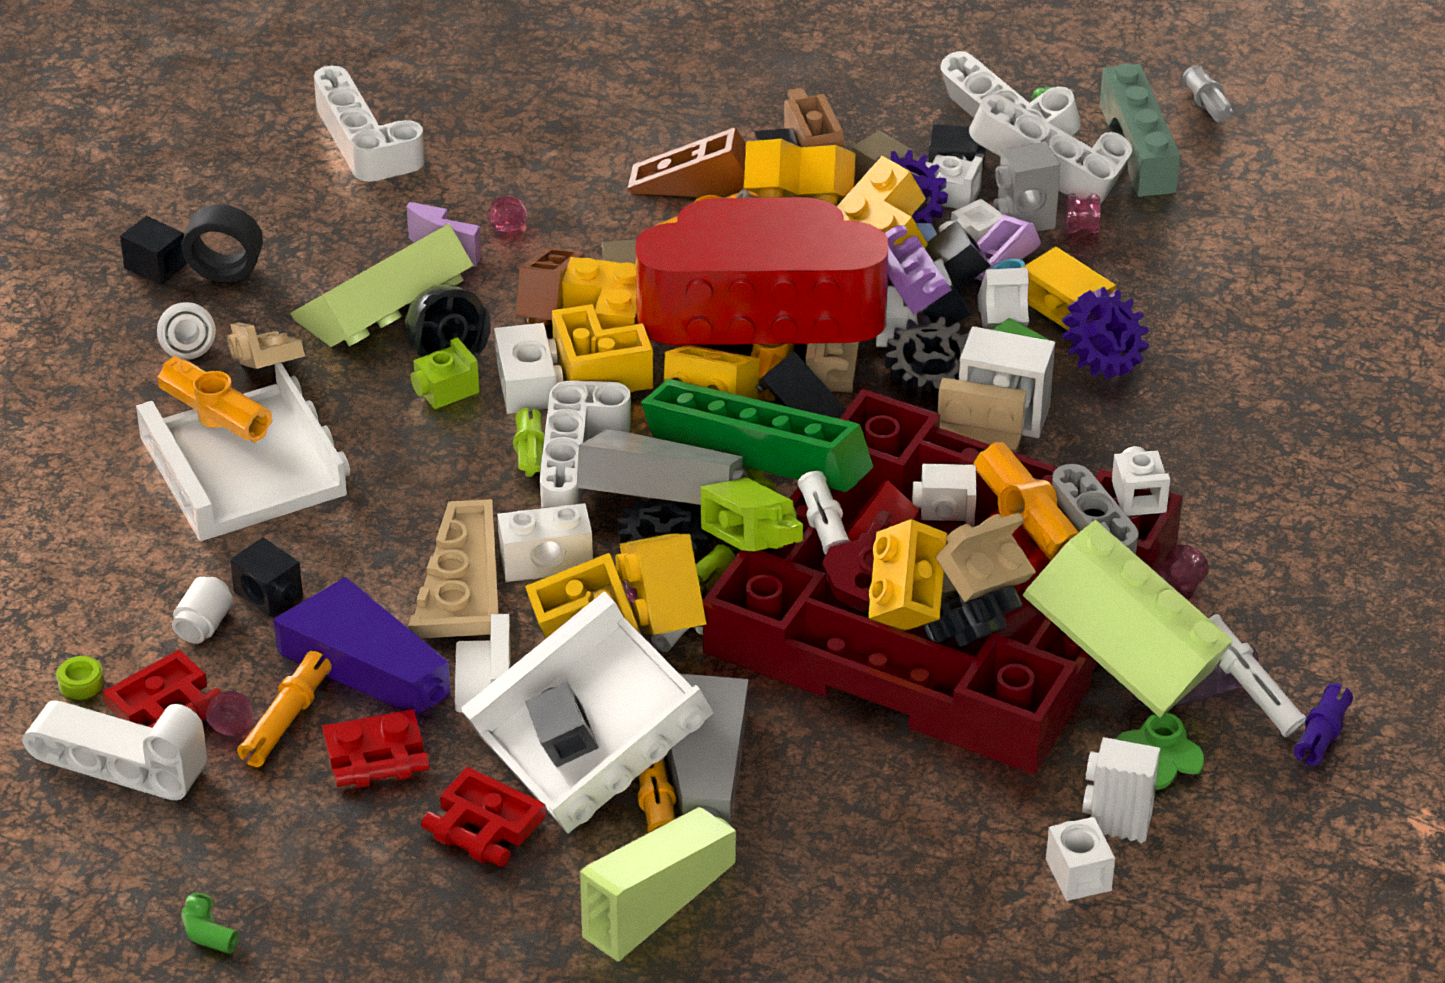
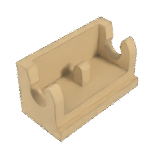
(834, 364)

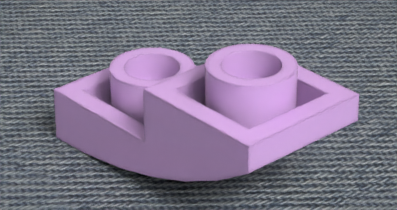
(427, 219)

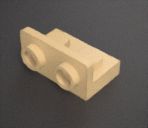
(262, 349)
(982, 411)
(985, 557)

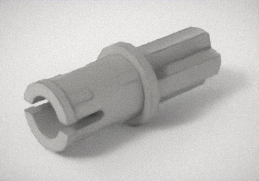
(1208, 93)

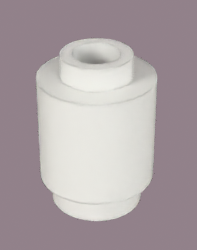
(201, 609)

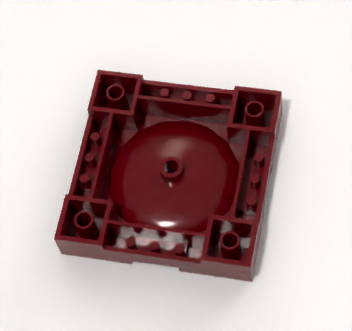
(991, 696)

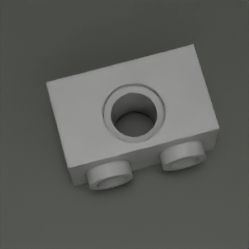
(1029, 184)

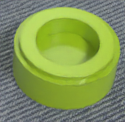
(80, 677)

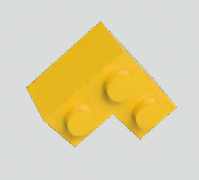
(786, 170)
(885, 200)
(606, 286)
(601, 355)
(665, 582)
(568, 592)

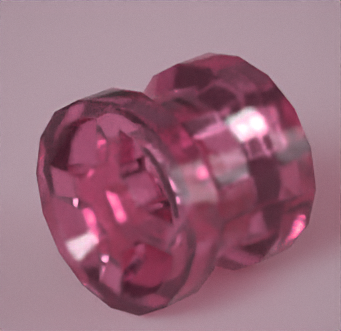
(1082, 213)
(1184, 569)

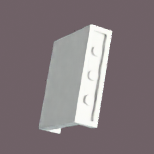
(240, 483)
(629, 696)

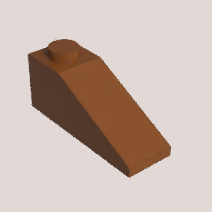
(694, 170)
(542, 284)

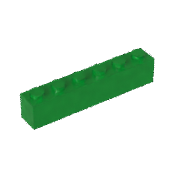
(764, 433)

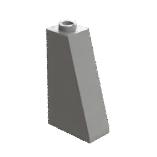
(652, 467)
(708, 761)

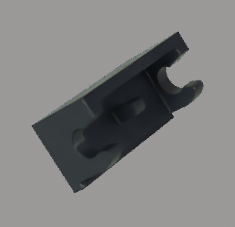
(800, 388)

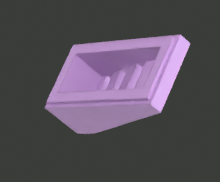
(1008, 240)

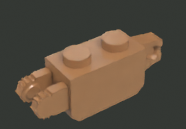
(812, 120)

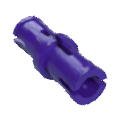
(1323, 724)

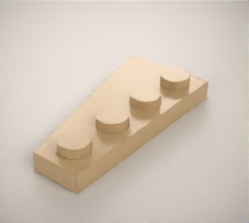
(460, 575)

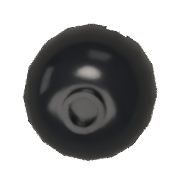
(443, 315)

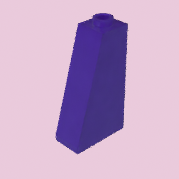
(364, 647)

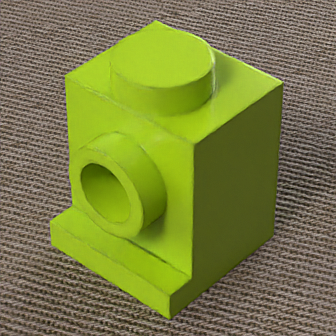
(446, 375)

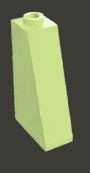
(652, 879)

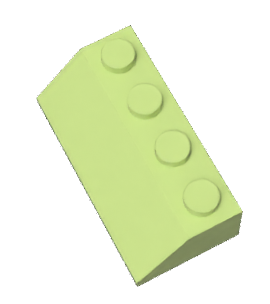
(384, 289)
(1128, 618)

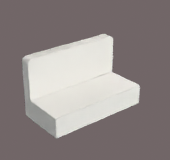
(482, 661)

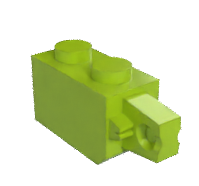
(749, 515)

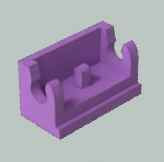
(913, 271)

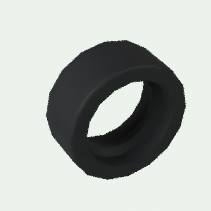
(230, 222)

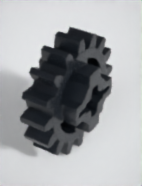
(927, 353)
(661, 518)
(973, 619)

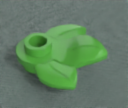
(1176, 750)

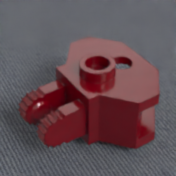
(851, 567)

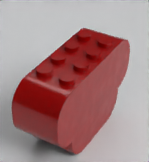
(761, 274)

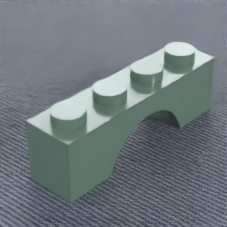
(1130, 103)

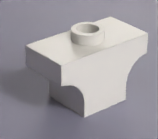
(1003, 296)

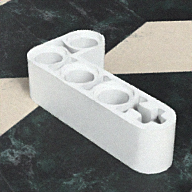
(971, 81)
(368, 149)
(1083, 169)
(574, 414)
(129, 754)

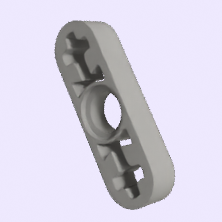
(1091, 496)

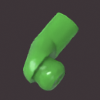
(201, 926)

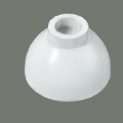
(186, 330)

